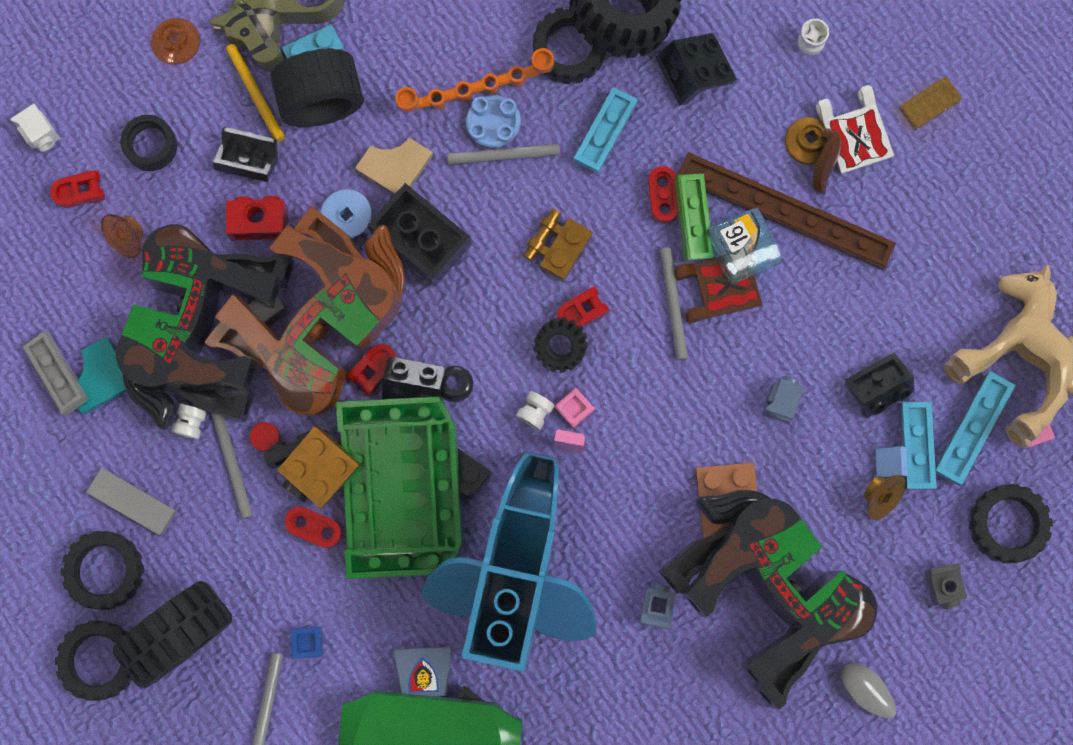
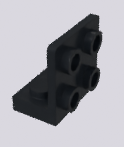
(694, 66)

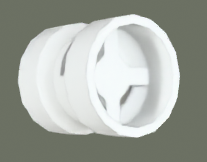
(816, 31)
(535, 410)
(188, 421)

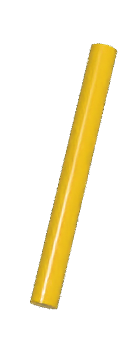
(255, 92)

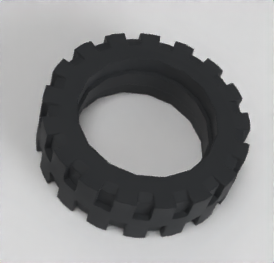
(563, 72)
(1035, 506)
(73, 562)
(66, 655)

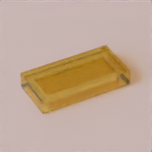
(930, 103)

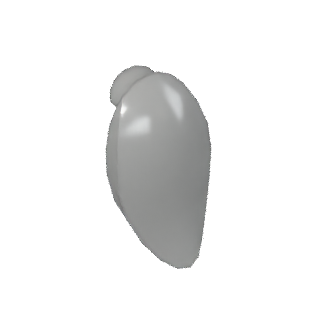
(868, 690)

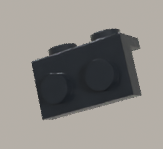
(246, 154)
(411, 379)

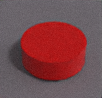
(264, 436)

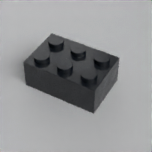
(422, 234)

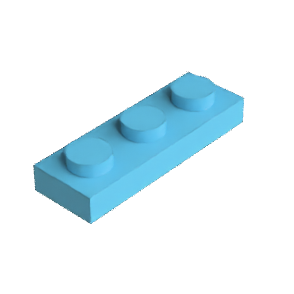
(605, 130)
(919, 444)

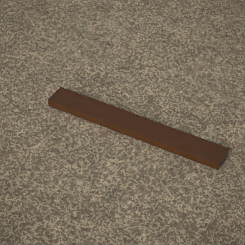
(790, 212)

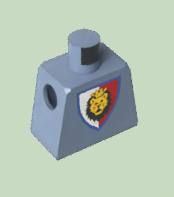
(424, 670)

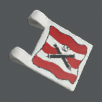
(860, 131)

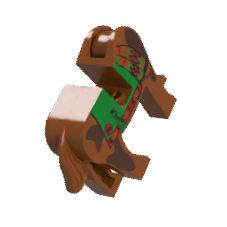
(356, 300)

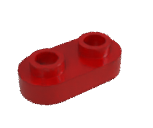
(662, 196)
(313, 528)

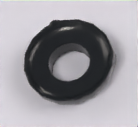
(464, 392)

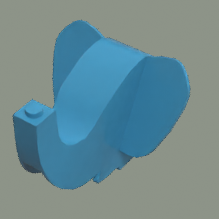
(510, 589)

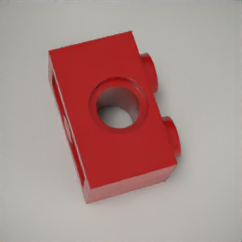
(243, 208)

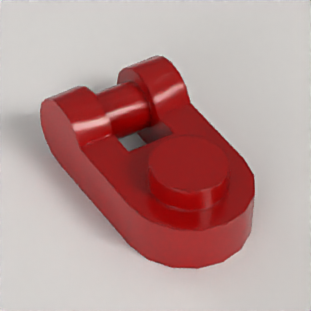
(67, 190)
(574, 310)
(375, 359)

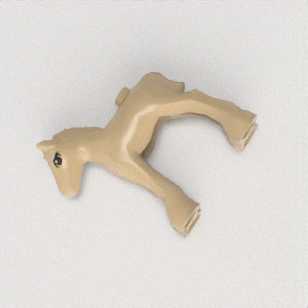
(1035, 341)

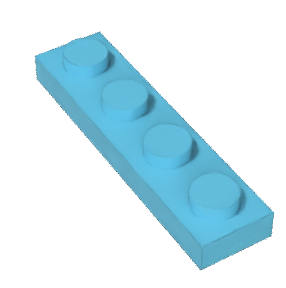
(974, 428)

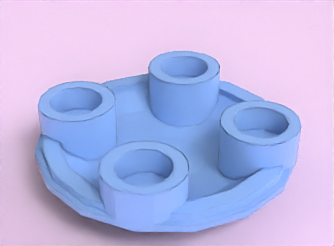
(493, 120)

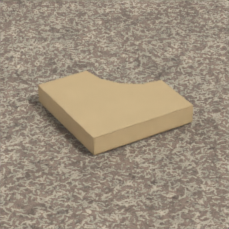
(394, 166)

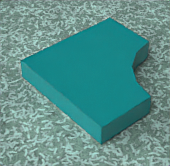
(100, 375)

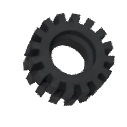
(565, 328)

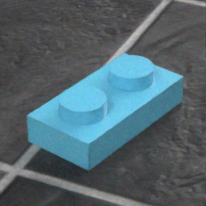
(320, 39)

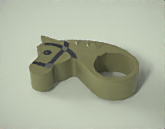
(258, 24)

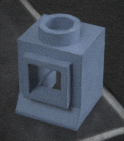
(784, 399)
(655, 618)

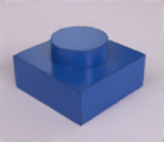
(306, 642)

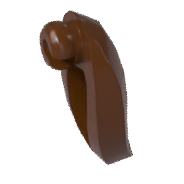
(826, 159)

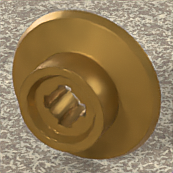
(798, 146)
(884, 495)

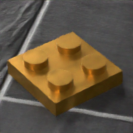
(318, 467)

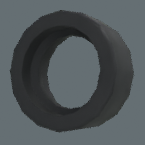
(136, 126)

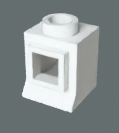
(35, 128)

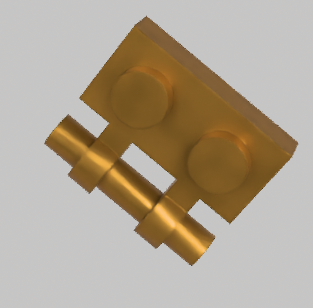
(565, 249)

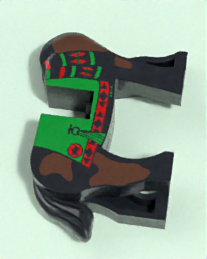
(162, 349)
(769, 545)

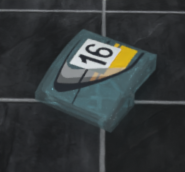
(744, 245)

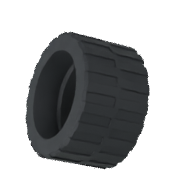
(316, 87)

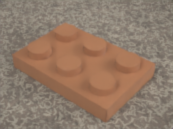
(722, 480)

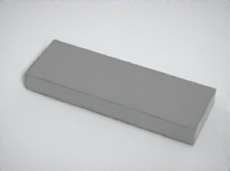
(55, 373)
(131, 501)

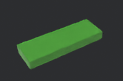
(693, 216)

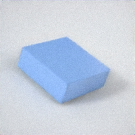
(891, 461)

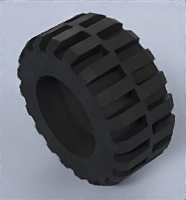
(623, 32)
(172, 634)

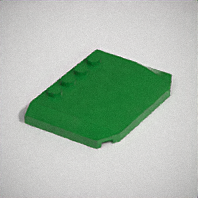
(407, 489)
(425, 720)

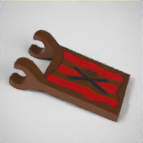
(716, 291)

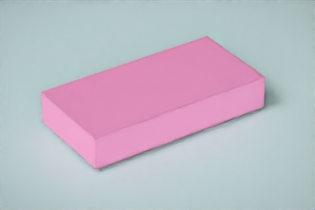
(569, 441)

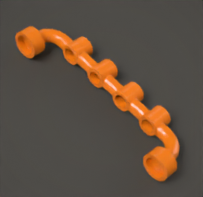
(408, 100)

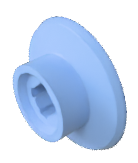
(344, 201)

